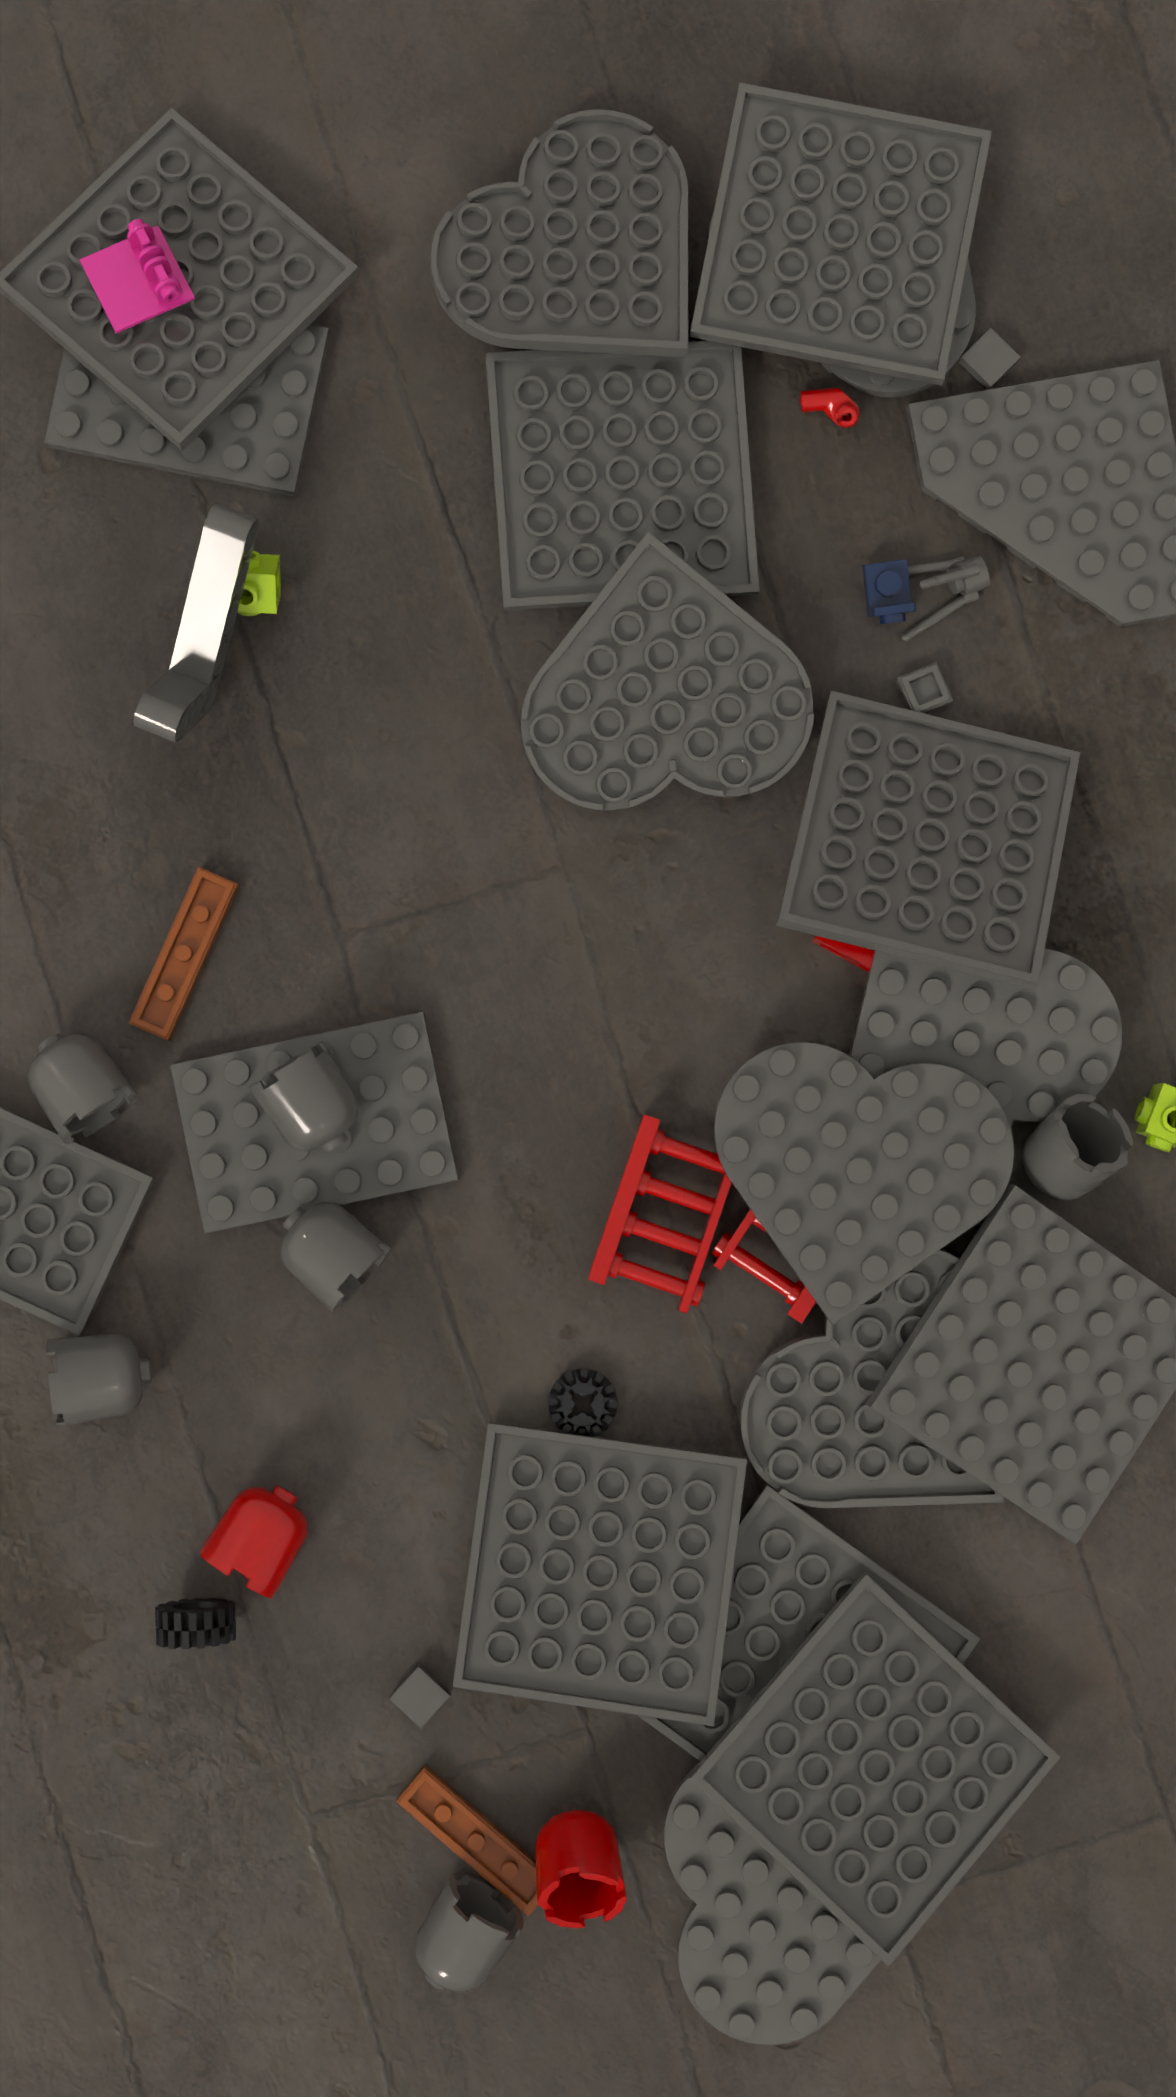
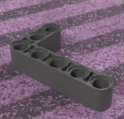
(206, 626)

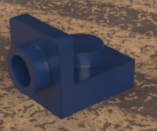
(888, 590)

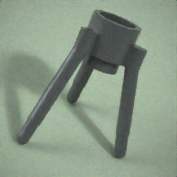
(962, 576)

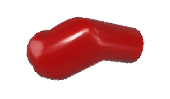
(833, 403)

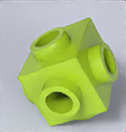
(261, 586)
(1153, 1114)

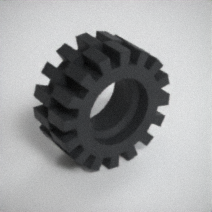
(195, 1623)

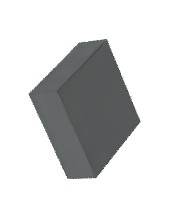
(989, 359)
(924, 689)
(420, 1695)

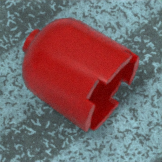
(258, 1538)
(578, 1869)

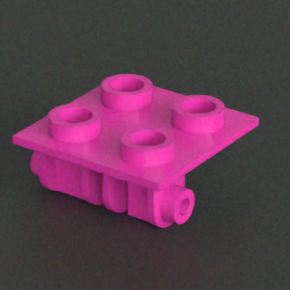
(137, 277)

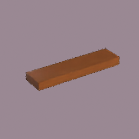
(184, 953)
(472, 1837)

